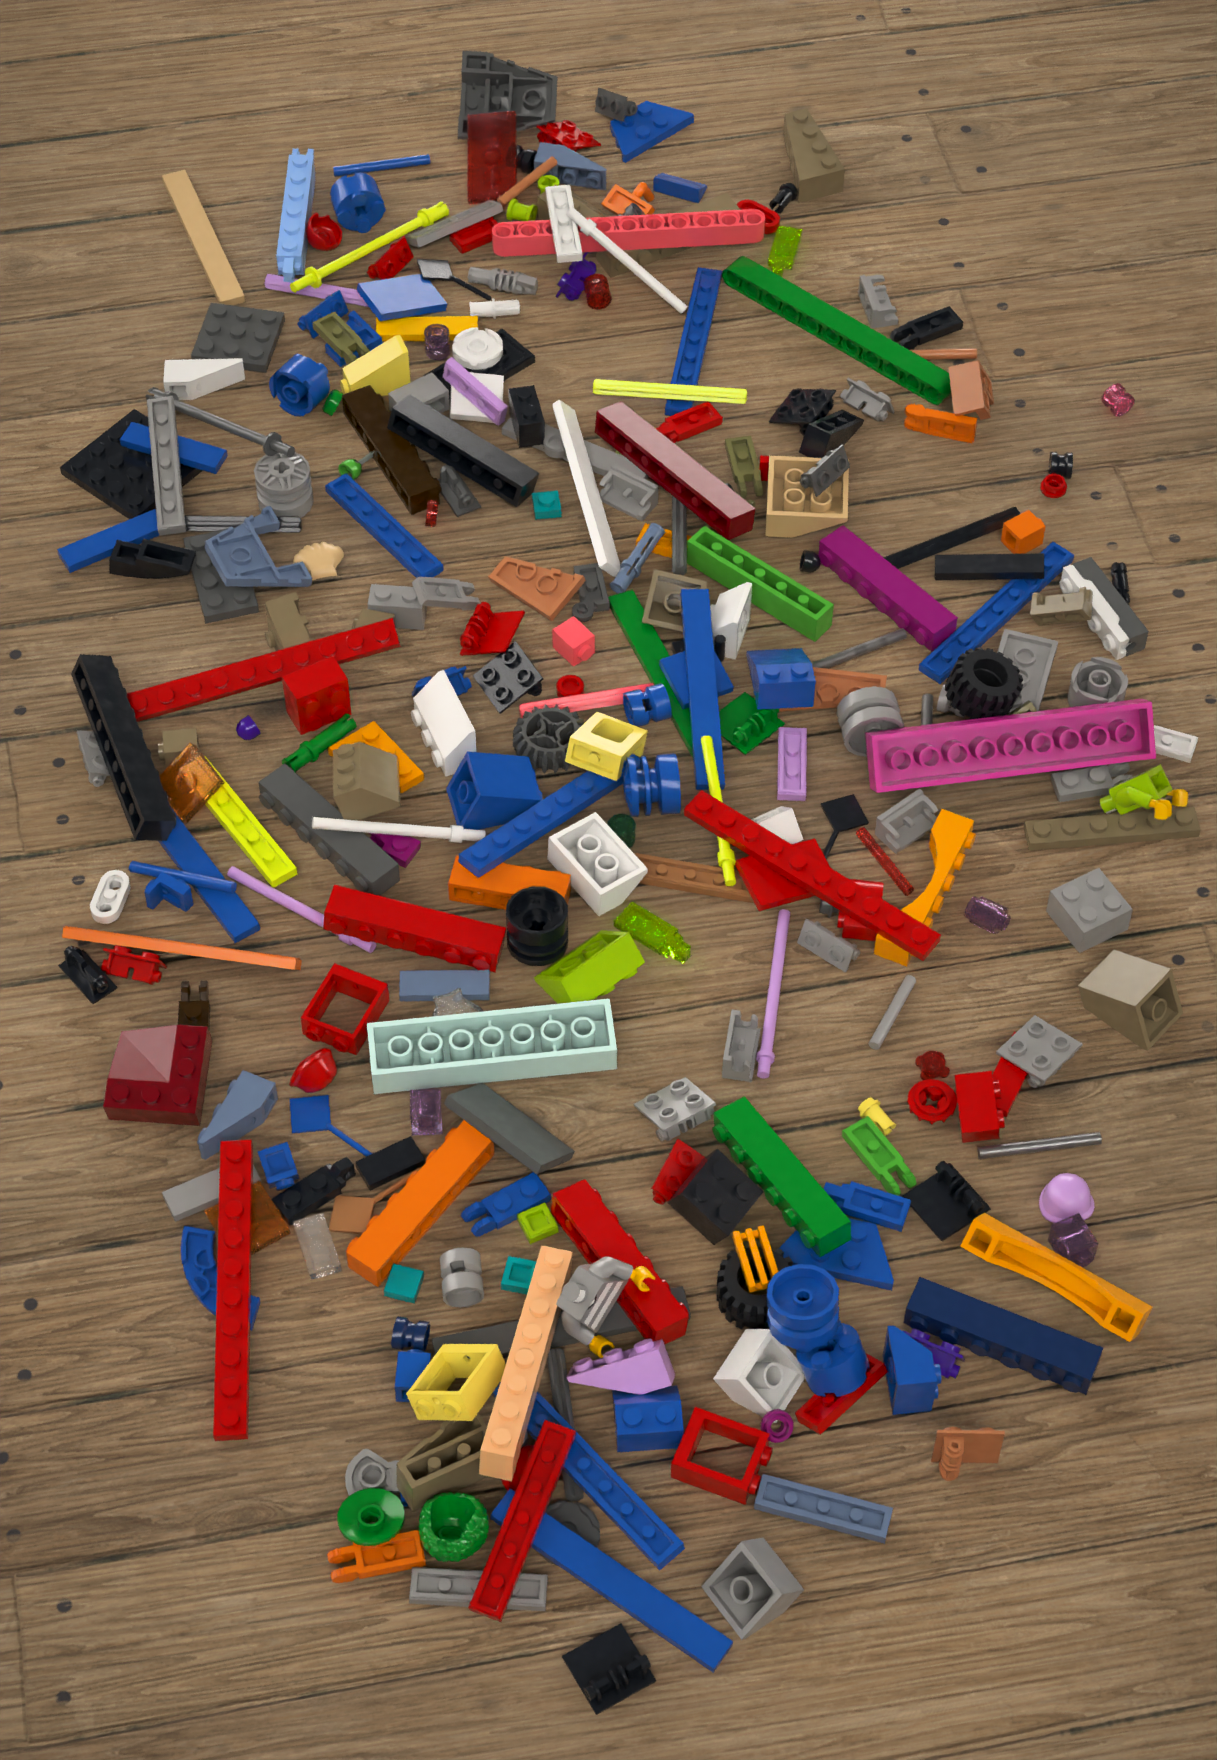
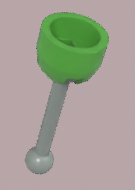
(354, 467)

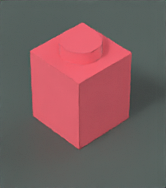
(573, 641)

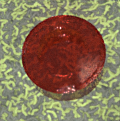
(431, 515)

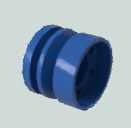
(653, 785)

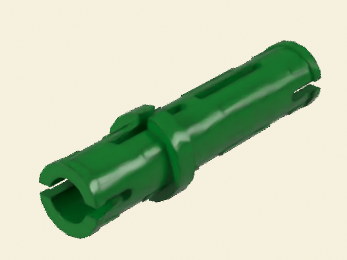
(310, 750)

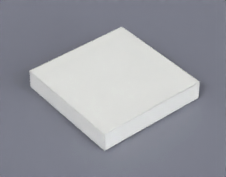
(464, 410)

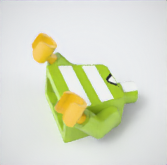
(1144, 791)

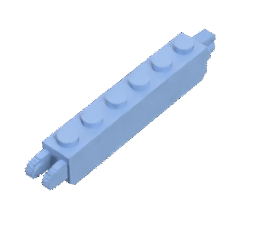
(295, 215)

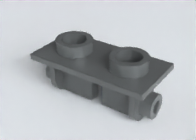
(614, 105)
(827, 470)
(457, 492)

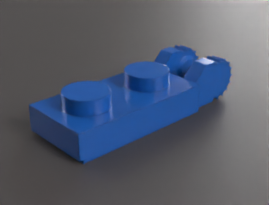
(506, 1204)

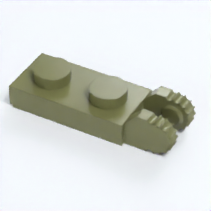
(340, 337)
(744, 464)

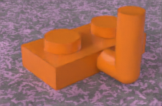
(619, 199)

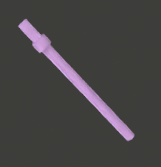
(293, 905)

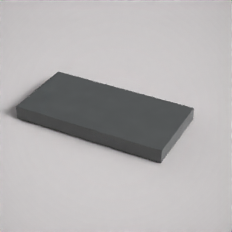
(509, 1128)

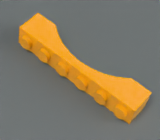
(947, 843)
(1097, 1297)

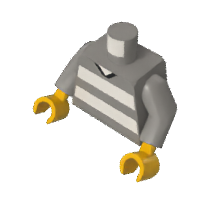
(591, 1296)

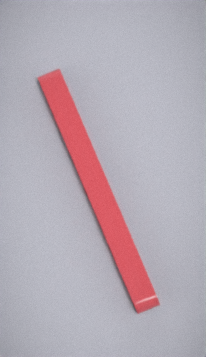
(637, 232)

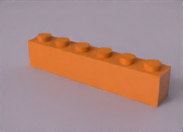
(419, 1203)

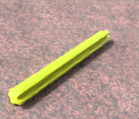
(669, 391)

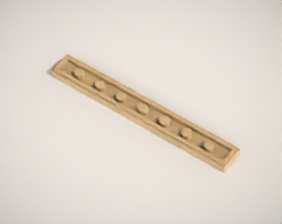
(203, 238)

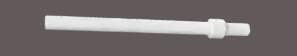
(588, 227)
(454, 833)

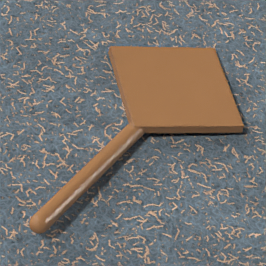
(354, 1213)

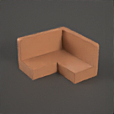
(971, 389)

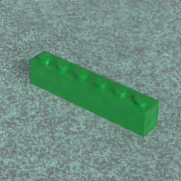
(781, 1177)

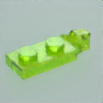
(784, 249)
(652, 932)

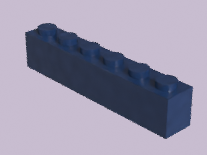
(1003, 1336)

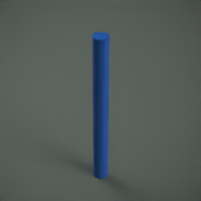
(381, 165)
(189, 878)

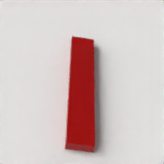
(522, 1521)

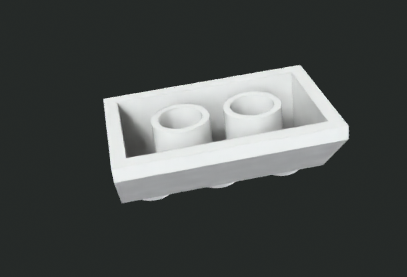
(443, 723)
(598, 863)

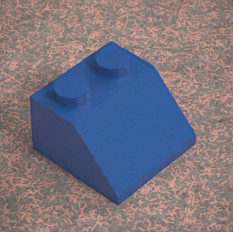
(910, 1373)
(648, 1420)

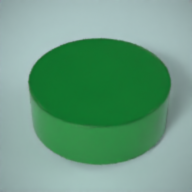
(332, 402)

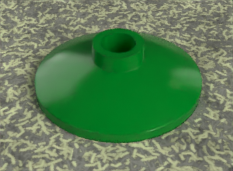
(367, 1507)

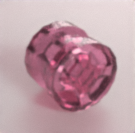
(1117, 400)

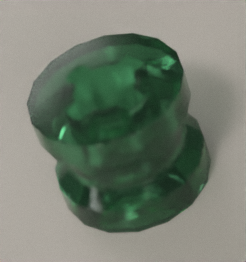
(623, 824)

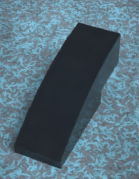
(150, 560)

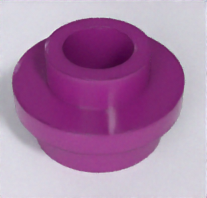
(785, 1429)

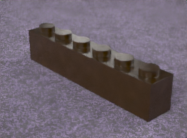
(392, 453)

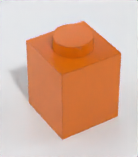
(1023, 533)

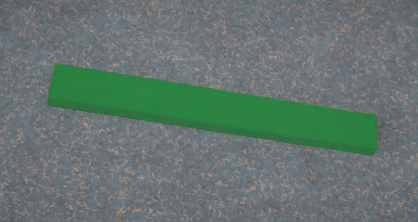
(649, 651)

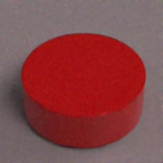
(569, 685)

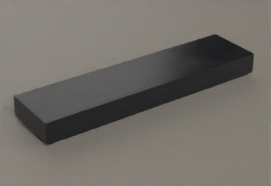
(989, 566)

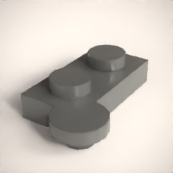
(591, 594)

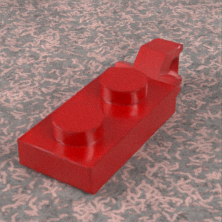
(690, 422)

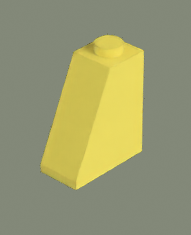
(382, 368)

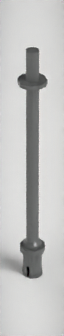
(271, 443)

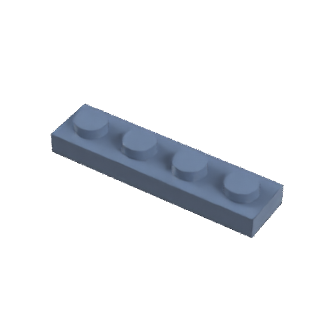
(823, 1508)

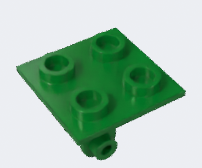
(746, 725)

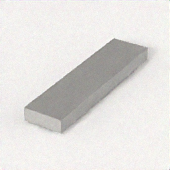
(454, 223)
(457, 1588)

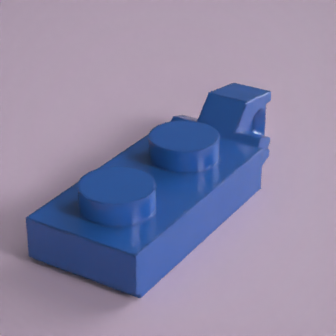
(870, 1204)

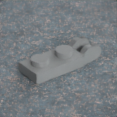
(445, 593)
(1088, 781)

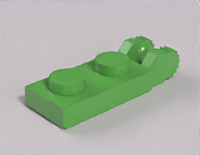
(878, 1154)

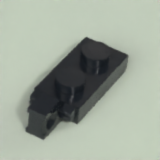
(314, 1190)

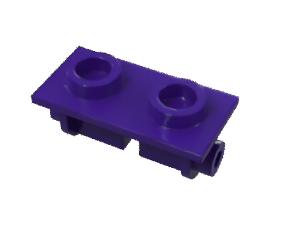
(570, 284)
(944, 1355)

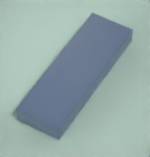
(429, 983)

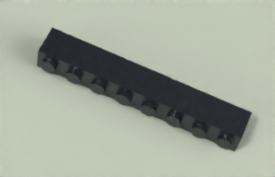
(123, 748)

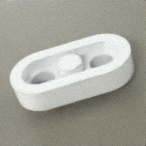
(108, 899)

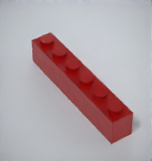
(414, 928)
(599, 1235)

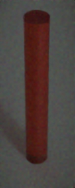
(886, 863)

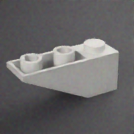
(200, 377)

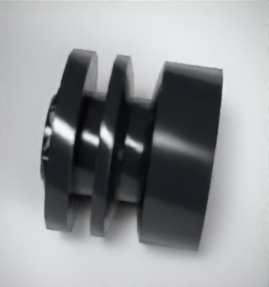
(537, 926)

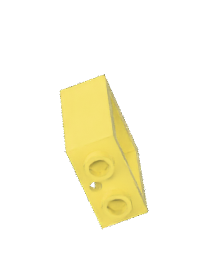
(483, 1371)

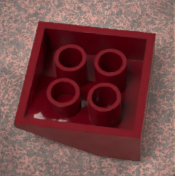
(159, 1075)

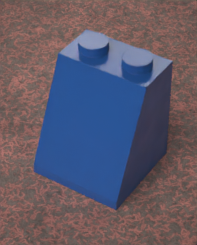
(492, 789)

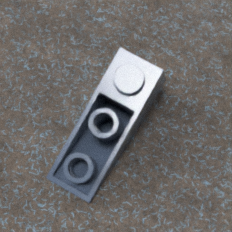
(571, 166)
(244, 1109)

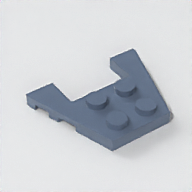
(244, 560)

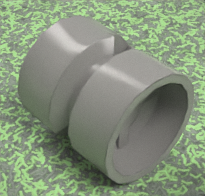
(461, 1277)

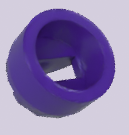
(247, 728)

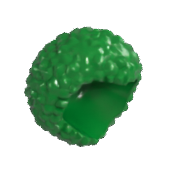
(453, 1526)

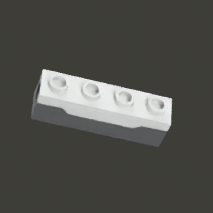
(1111, 615)

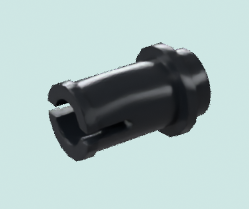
(786, 193)

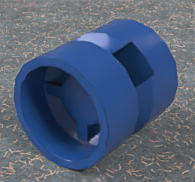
(656, 703)

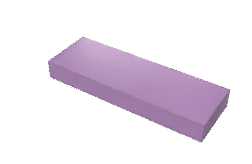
(475, 391)
(792, 764)

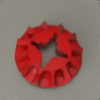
(935, 1091)

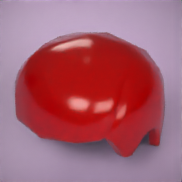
(323, 233)

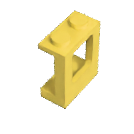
(604, 745)

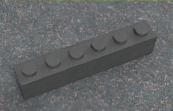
(350, 852)

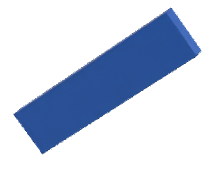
(191, 452)
(102, 543)

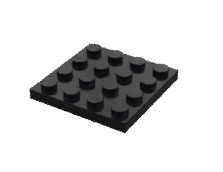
(117, 473)

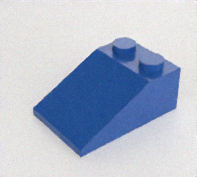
(781, 678)

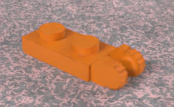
(940, 423)
(392, 1556)

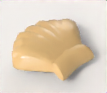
(320, 559)

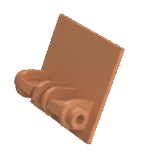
(965, 1446)

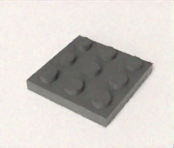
(239, 333)

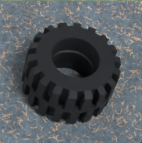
(983, 684)
(738, 1304)

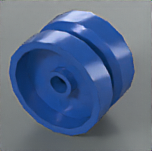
(803, 1306)

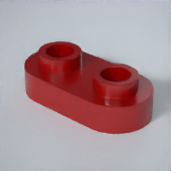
(772, 219)

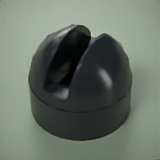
(809, 561)

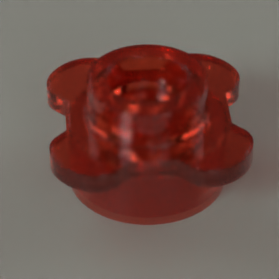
(932, 1058)

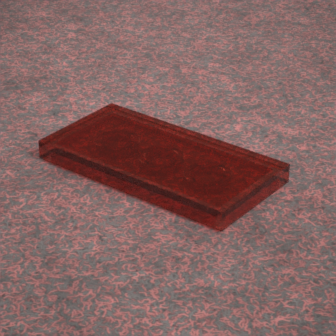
(491, 155)

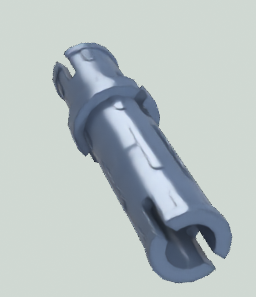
(622, 580)

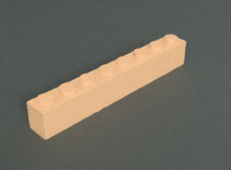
(525, 1365)

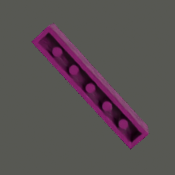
(887, 588)

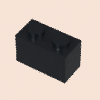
(526, 416)

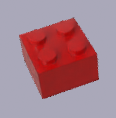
(316, 695)

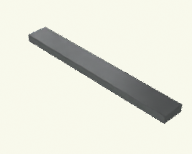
(503, 1334)

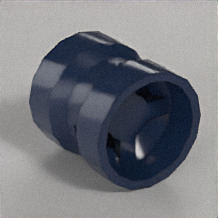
(410, 1335)

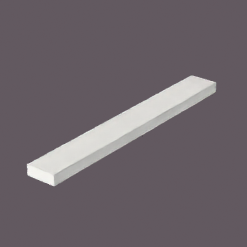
(587, 488)

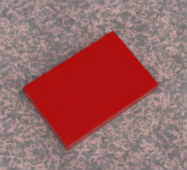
(771, 888)

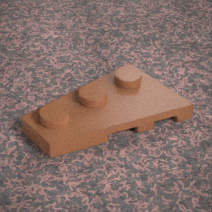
(535, 586)

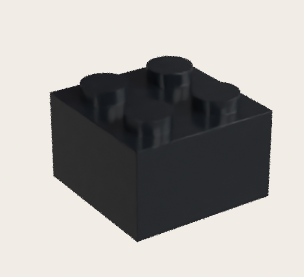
(715, 1197)

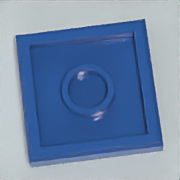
(675, 672)

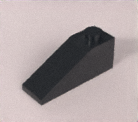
(829, 433)

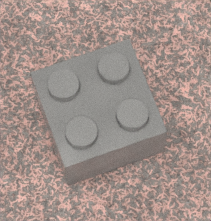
(1089, 910)

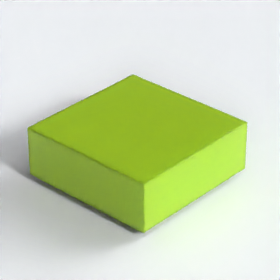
(537, 1223)

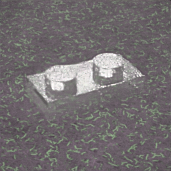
(317, 1246)

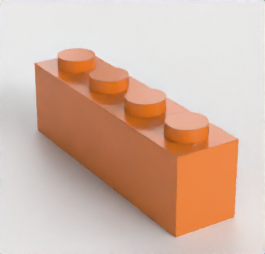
(501, 883)

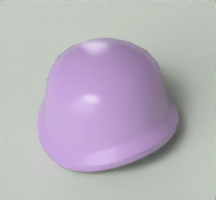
(1065, 1197)

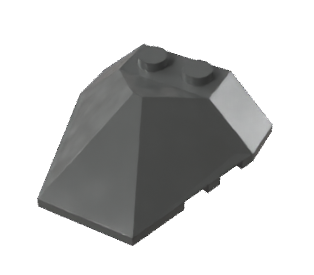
(502, 86)

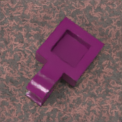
(398, 847)

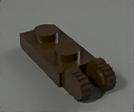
(194, 1012)

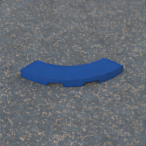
(201, 1269)

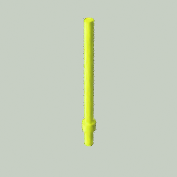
(726, 855)

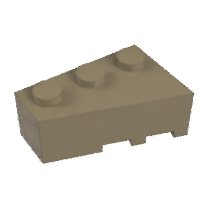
(285, 623)
(442, 1462)

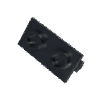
(86, 974)

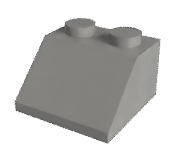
(752, 1587)

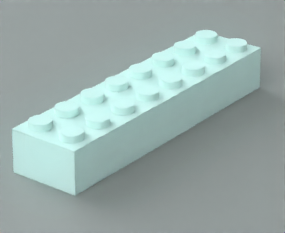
(492, 1046)

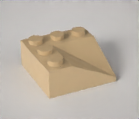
(796, 509)

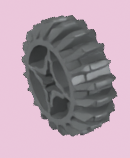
(545, 736)

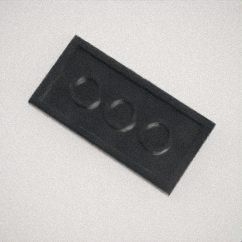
(513, 360)

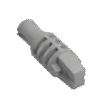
(504, 280)

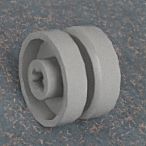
(867, 711)

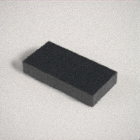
(390, 1163)

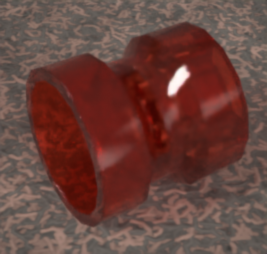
(597, 291)

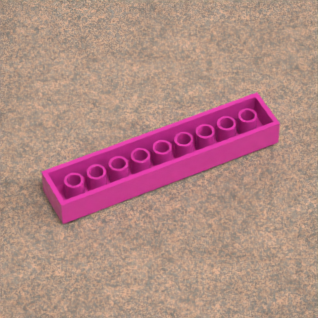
(1010, 745)

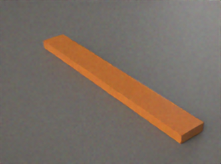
(182, 948)

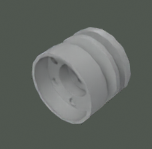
(284, 484)

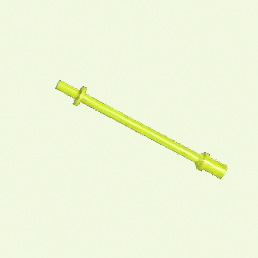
(424, 218)

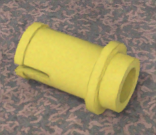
(872, 1109)

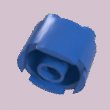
(357, 202)
(300, 385)
(836, 1365)

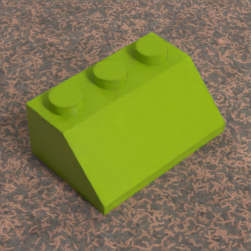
(592, 968)

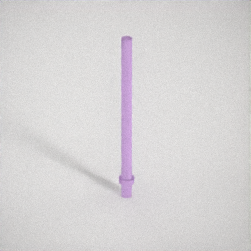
(765, 1056)

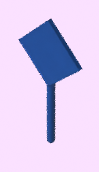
(313, 1114)

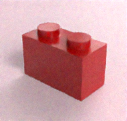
(977, 1106)

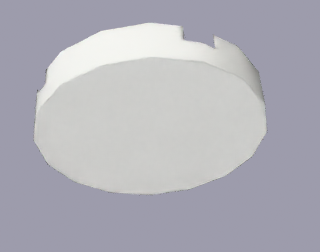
(477, 348)

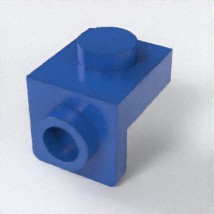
(170, 889)
(279, 1166)

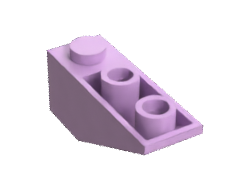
(630, 1371)

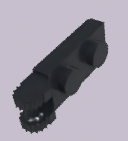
(927, 328)

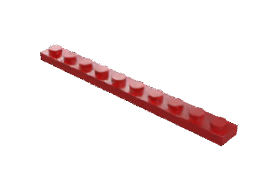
(261, 670)
(812, 875)
(233, 1291)

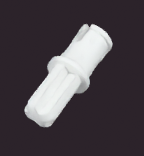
(494, 308)

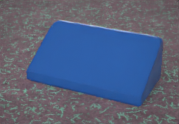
(679, 187)

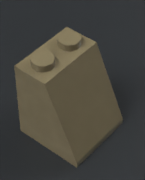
(1132, 997)

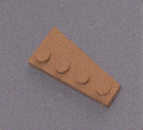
(836, 684)

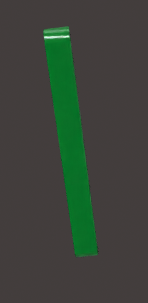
(838, 329)

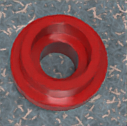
(1053, 486)

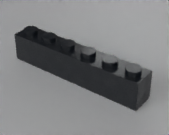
(463, 450)

